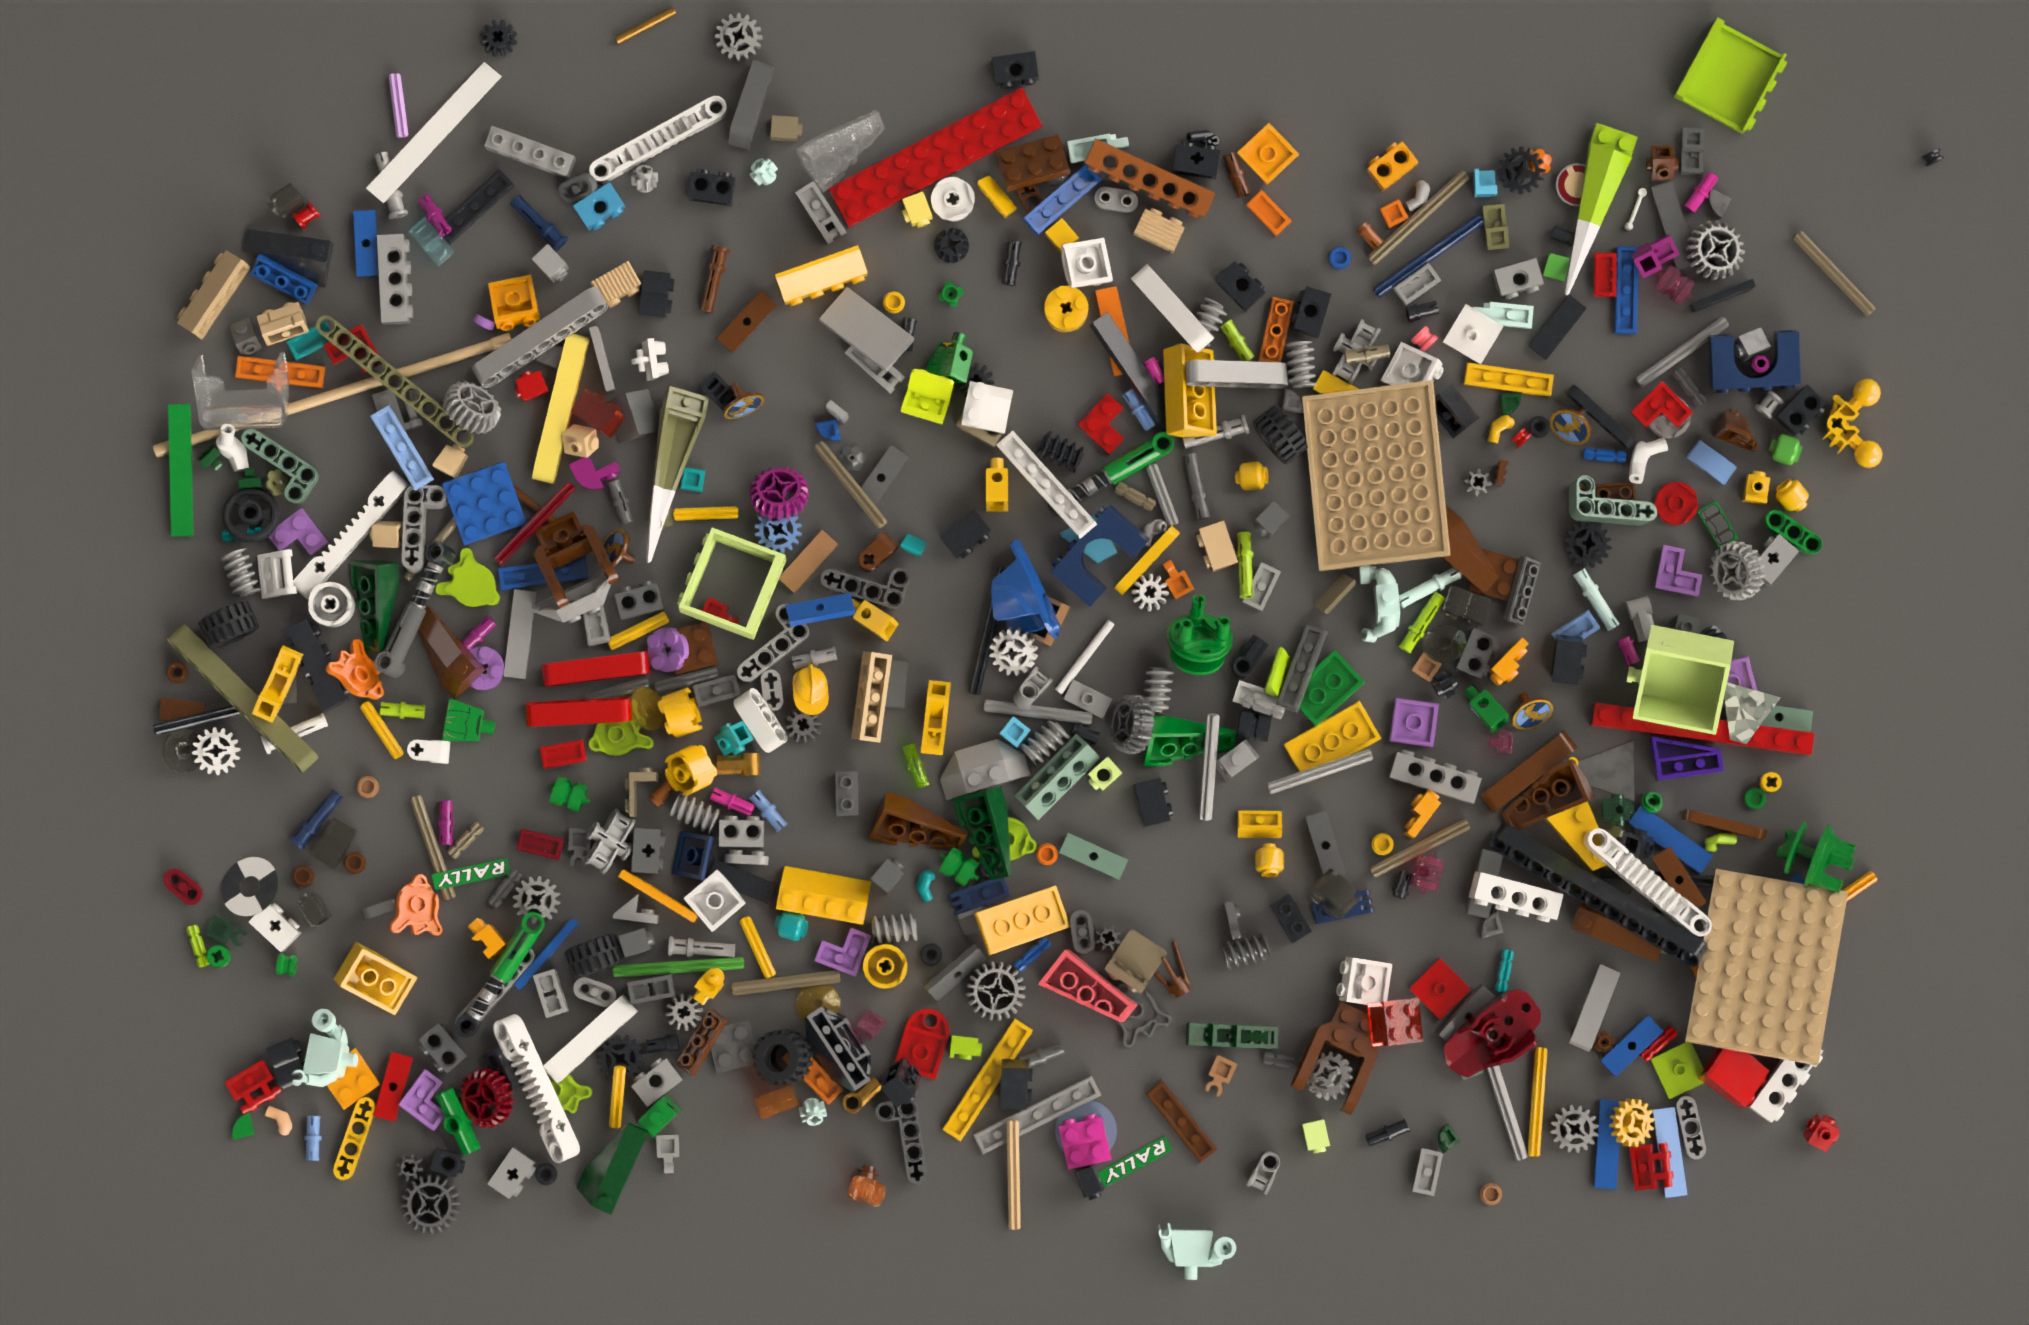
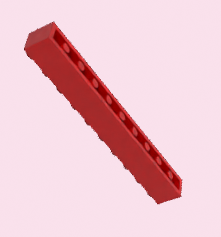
(1764, 738)

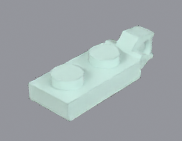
(1079, 148)
(1508, 314)

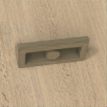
(1335, 593)

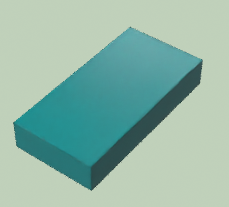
(308, 342)

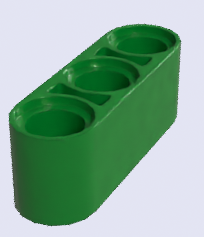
(1803, 533)

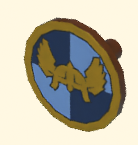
(743, 404)
(1570, 426)
(617, 546)
(1531, 712)

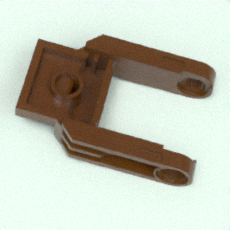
(565, 542)
(1350, 1034)

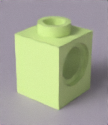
(1108, 765)
(1316, 1136)

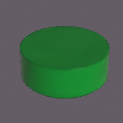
(1754, 798)

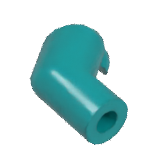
(923, 884)

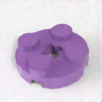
(657, 652)
(494, 671)

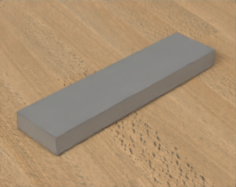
(519, 634)
(1594, 1007)

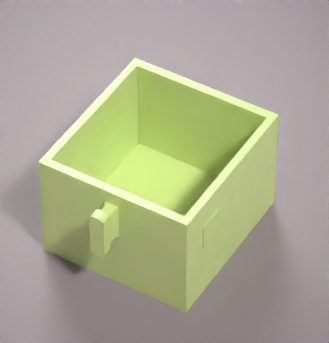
(1682, 679)

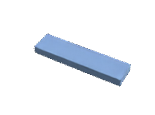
(402, 447)
(1667, 1131)

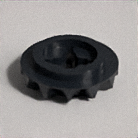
(948, 255)

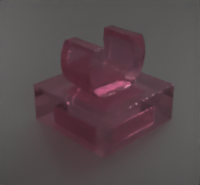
(1503, 743)
(871, 1024)

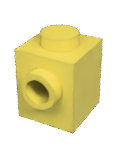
(917, 210)

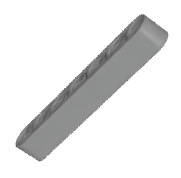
(540, 337)

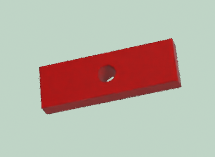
(397, 1072)

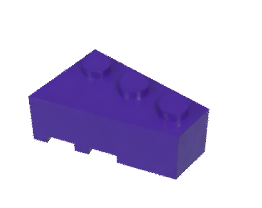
(1679, 759)

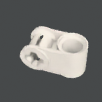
(434, 751)

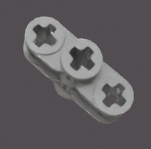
(1359, 339)
(609, 841)

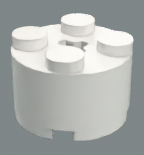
(331, 617)

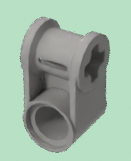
(1033, 686)
(1264, 1173)

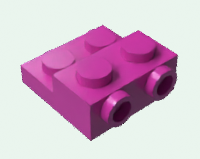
(1084, 1141)

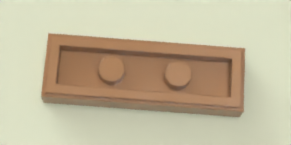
(808, 561)

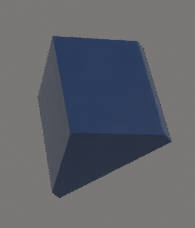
(693, 855)

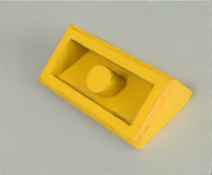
(996, 196)
(1259, 824)

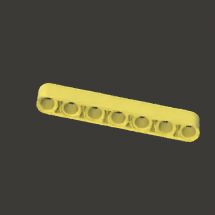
(560, 408)

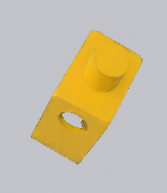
(996, 491)
(879, 621)

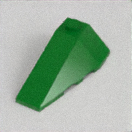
(1181, 739)

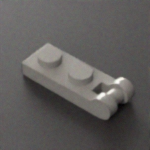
(820, 211)
(875, 371)

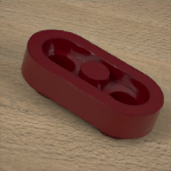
(183, 887)

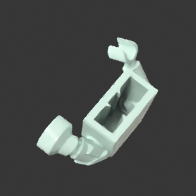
(1386, 601)
(325, 1056)
(1193, 1250)

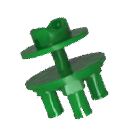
(1199, 640)
(1828, 852)

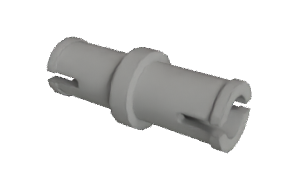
(814, 658)

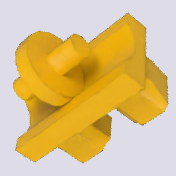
(709, 985)

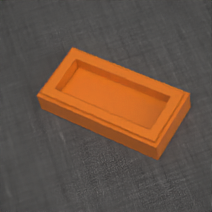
(1268, 213)

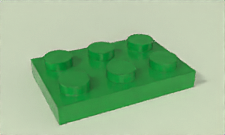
(1329, 688)

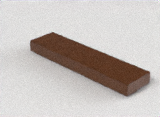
(1181, 1121)

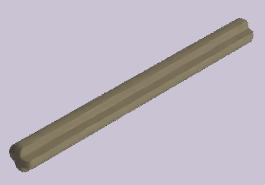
(1418, 217)

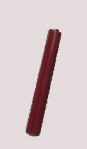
(534, 523)

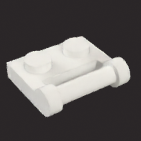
(271, 575)

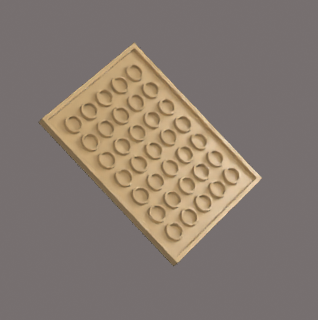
(1376, 475)
(1767, 967)

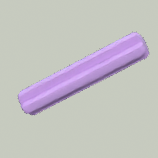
(398, 105)

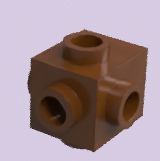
(1662, 163)

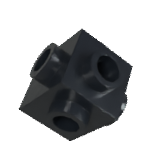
(1638, 843)

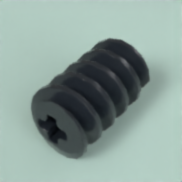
(1061, 451)

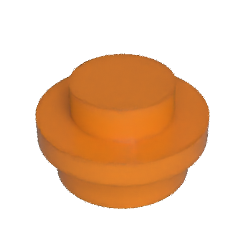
(1047, 854)

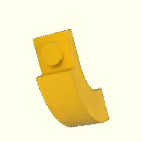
(278, 684)
(935, 717)

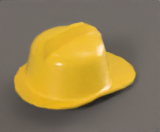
(810, 690)

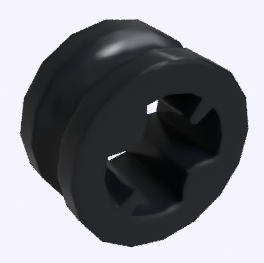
(1933, 157)

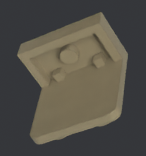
(643, 775)
(1135, 961)

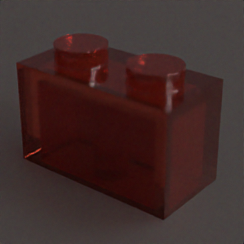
(598, 413)

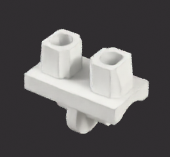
(647, 359)

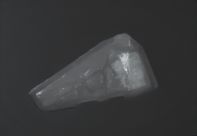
(832, 152)

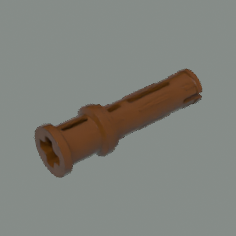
(715, 268)

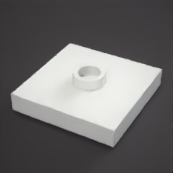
(1473, 334)

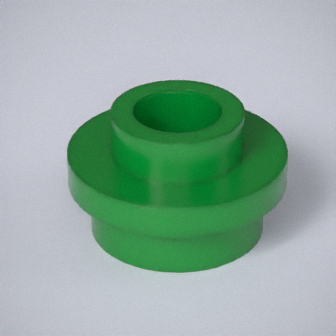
(1655, 798)

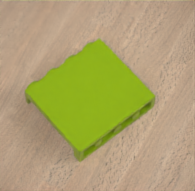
(1730, 77)

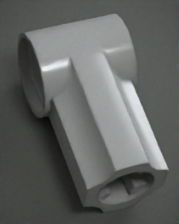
(1641, 614)

